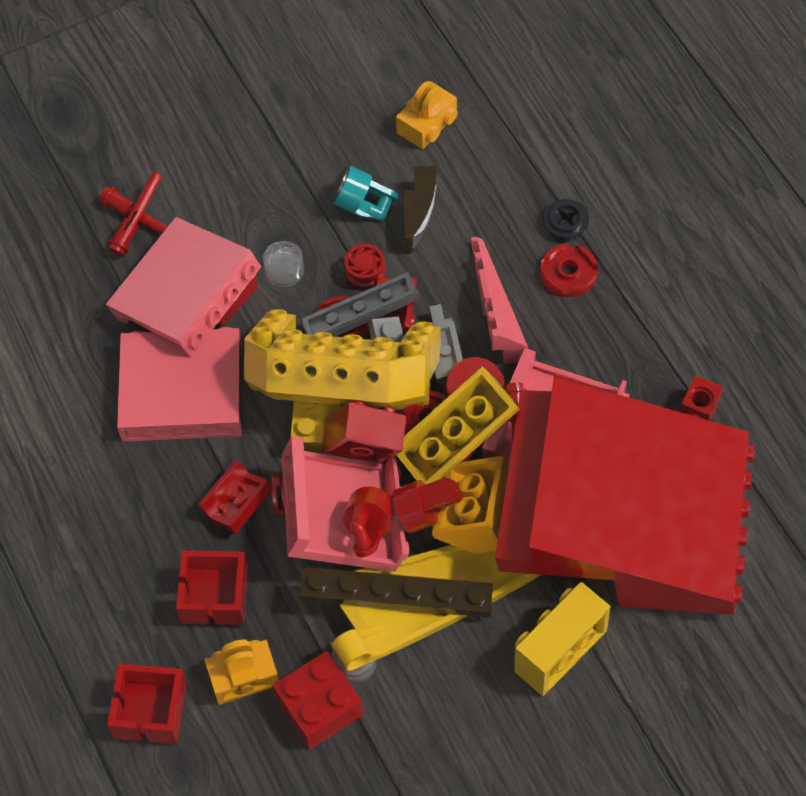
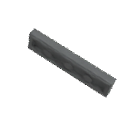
(363, 307)

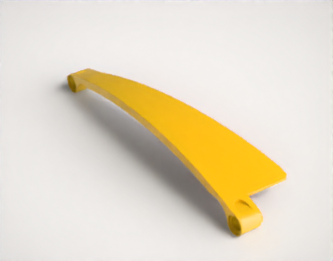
(385, 631)

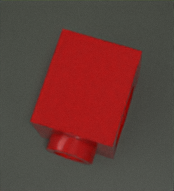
(702, 392)

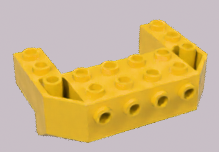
(279, 357)

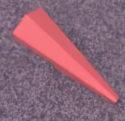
(502, 323)

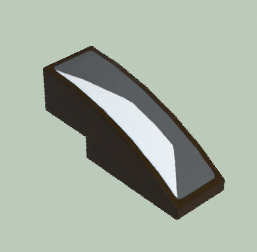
(419, 205)

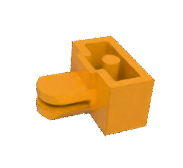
(426, 114)
(241, 670)

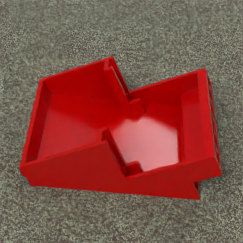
(627, 498)

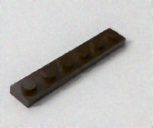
(396, 592)

